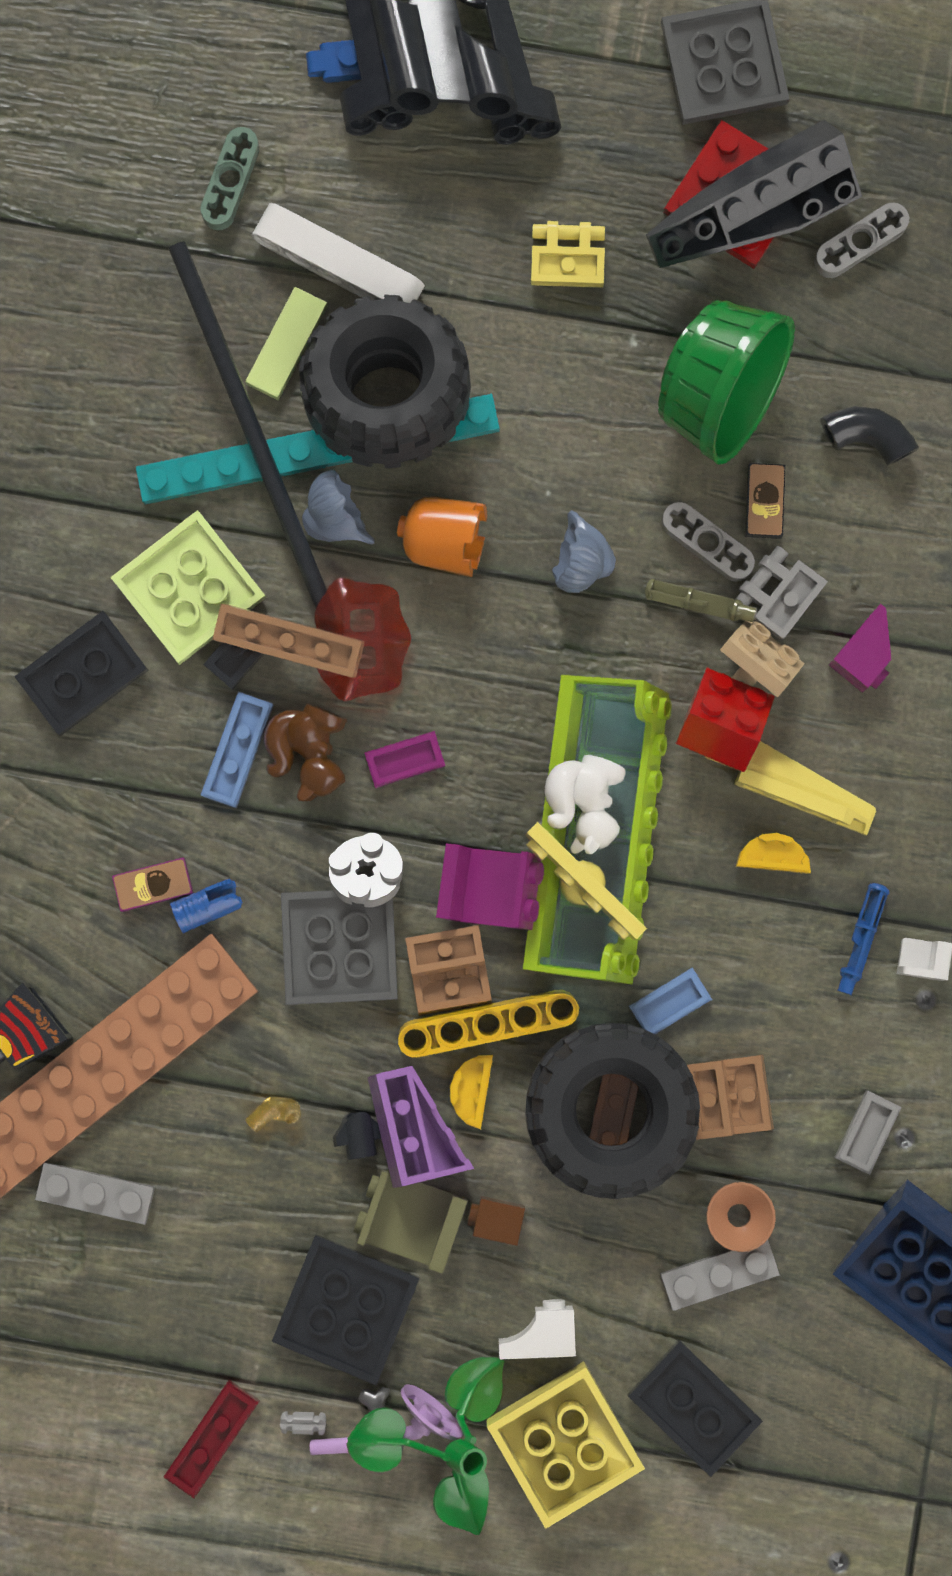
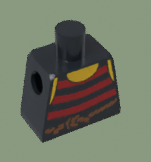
(28, 1028)

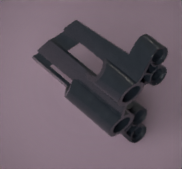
(421, 56)

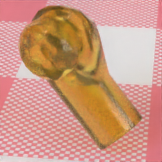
(274, 1109)

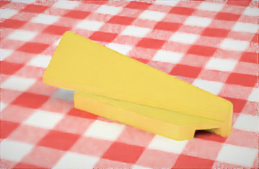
(801, 788)

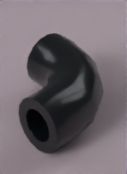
(869, 427)

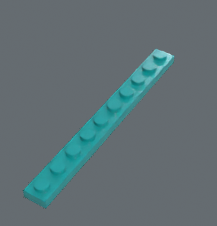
(291, 454)

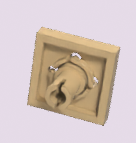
(761, 658)

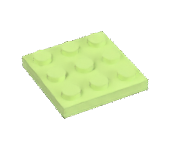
(183, 583)

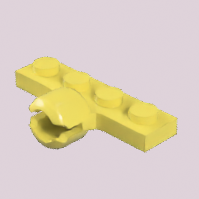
(583, 883)

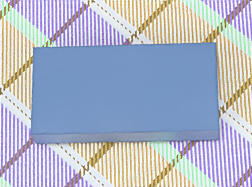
(670, 1002)

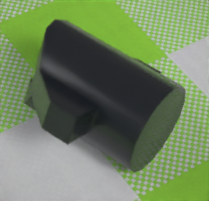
(358, 1134)

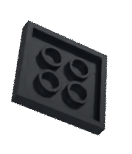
(345, 1309)

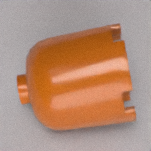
(443, 534)

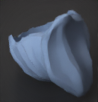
(331, 511)
(582, 556)

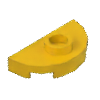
(774, 853)
(470, 1088)

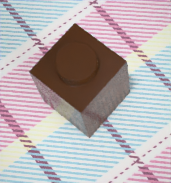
(496, 1220)

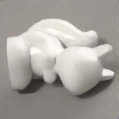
(586, 786)

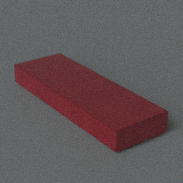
(211, 1439)

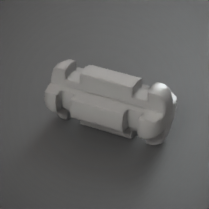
(303, 1423)

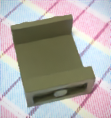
(411, 1220)

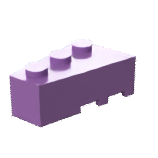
(412, 1130)

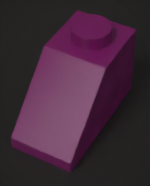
(866, 653)

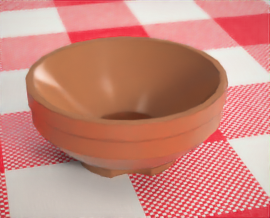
(757, 1228)

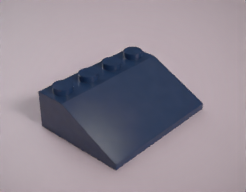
(907, 1267)

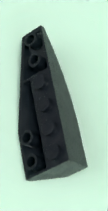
(762, 198)

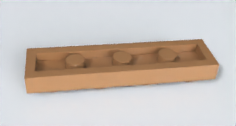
(288, 640)

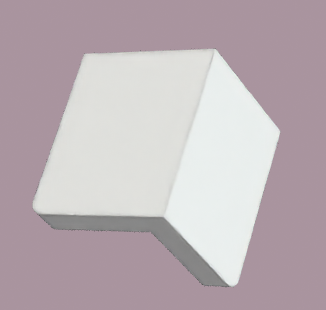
(924, 959)

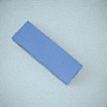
(237, 750)

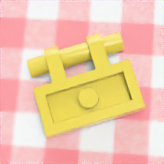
(568, 265)

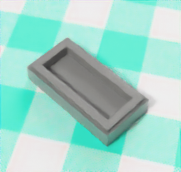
(867, 1132)

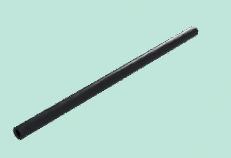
(248, 421)

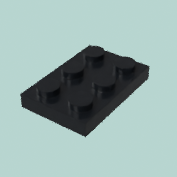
(81, 673)
(694, 1408)

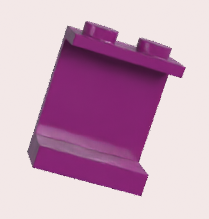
(489, 887)

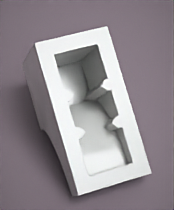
(546, 1336)

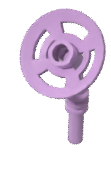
(428, 1418)

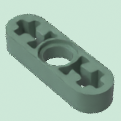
(247, 158)

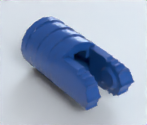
(206, 905)

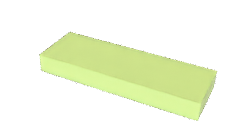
(286, 343)

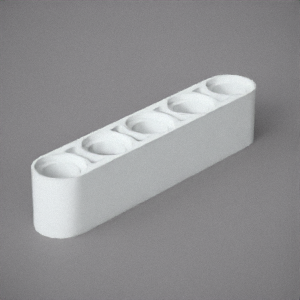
(333, 256)

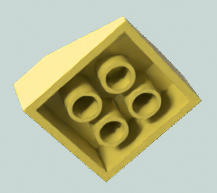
(564, 1444)

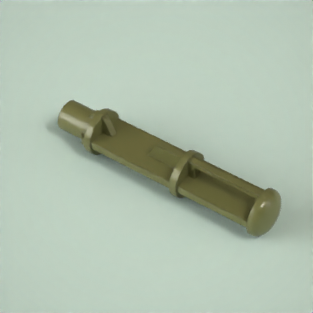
(699, 601)

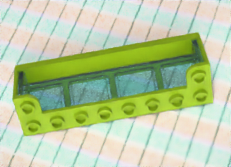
(626, 726)

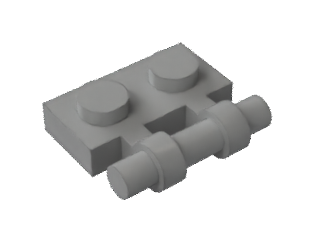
(789, 599)

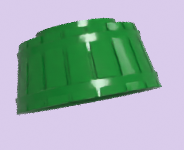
(725, 376)

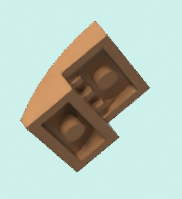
(448, 970)
(732, 1096)

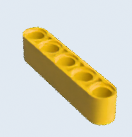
(506, 1029)

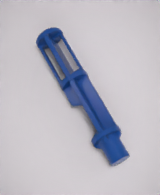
(863, 937)

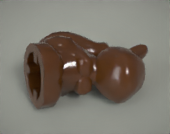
(309, 736)

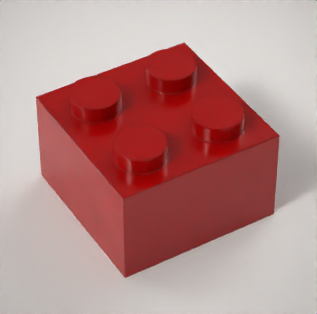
(725, 720)

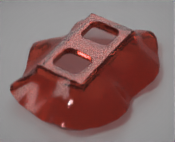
(388, 638)

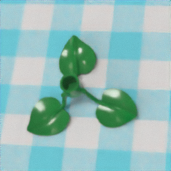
(461, 1498)

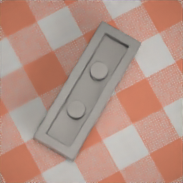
(95, 1193)
(718, 1275)

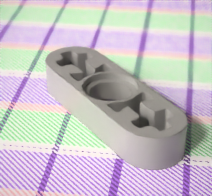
(835, 246)
(680, 532)

